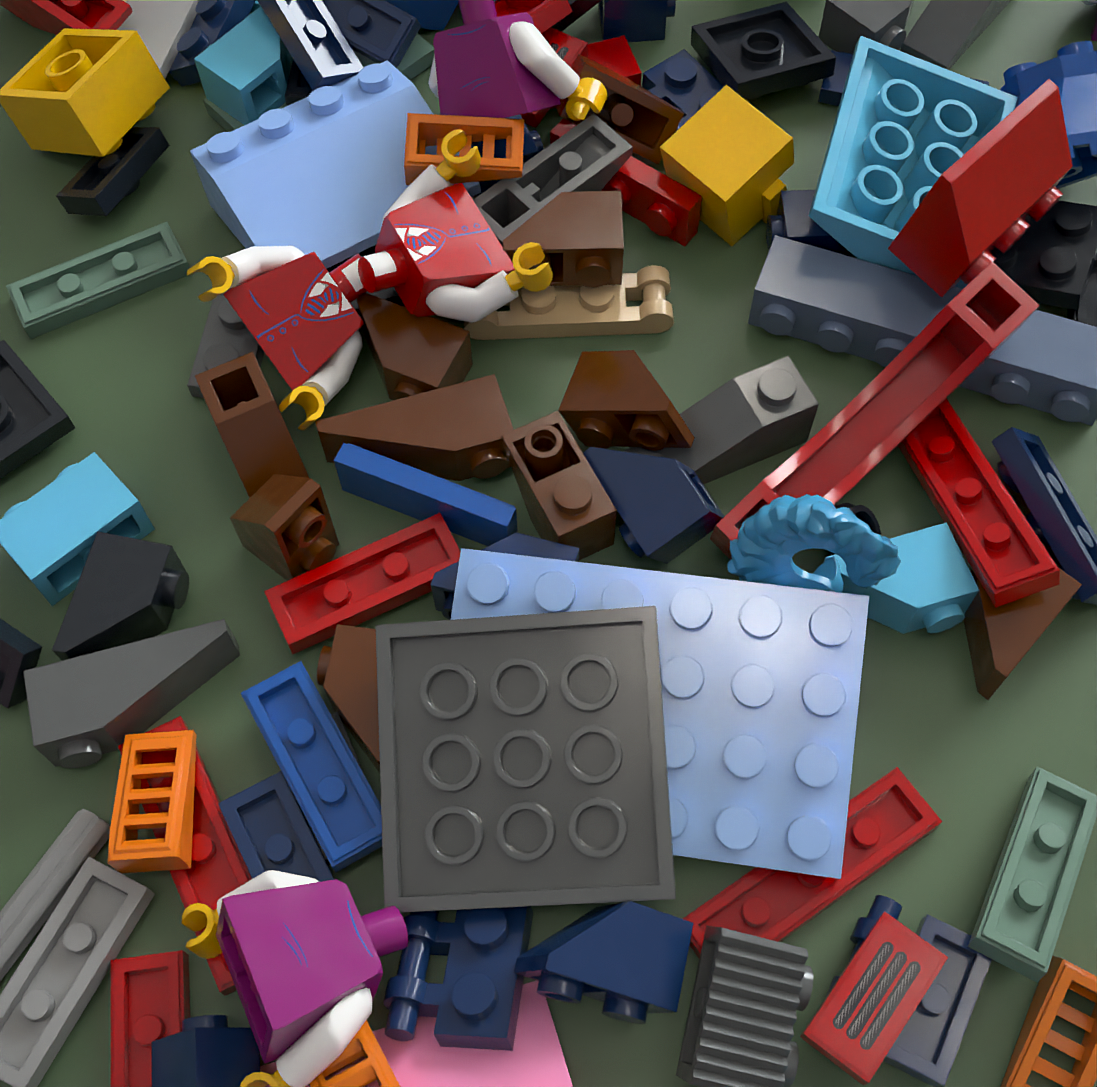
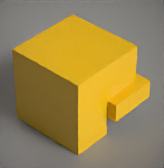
(732, 161)

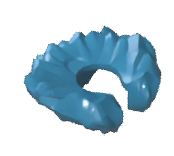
(795, 524)

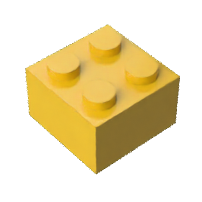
(84, 91)

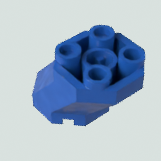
(1076, 77)

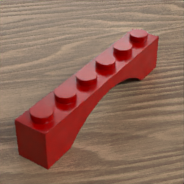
(895, 400)

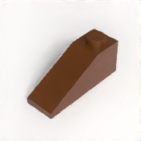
(440, 431)

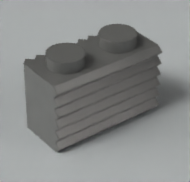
(744, 1012)

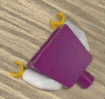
(504, 68)
(298, 965)

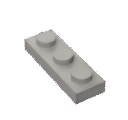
(65, 969)

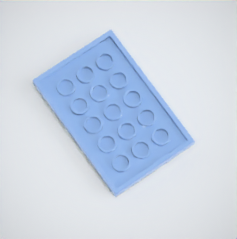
(751, 694)

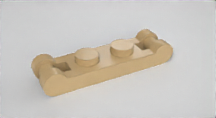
(584, 310)

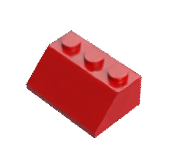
(989, 195)

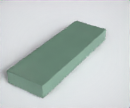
(98, 280)
(1035, 875)

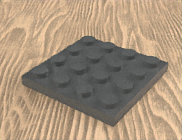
(523, 761)

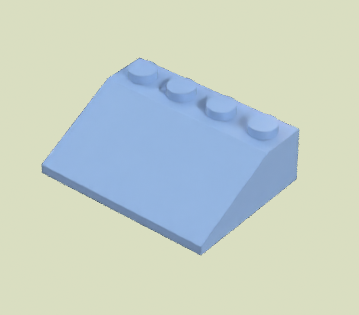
(317, 167)

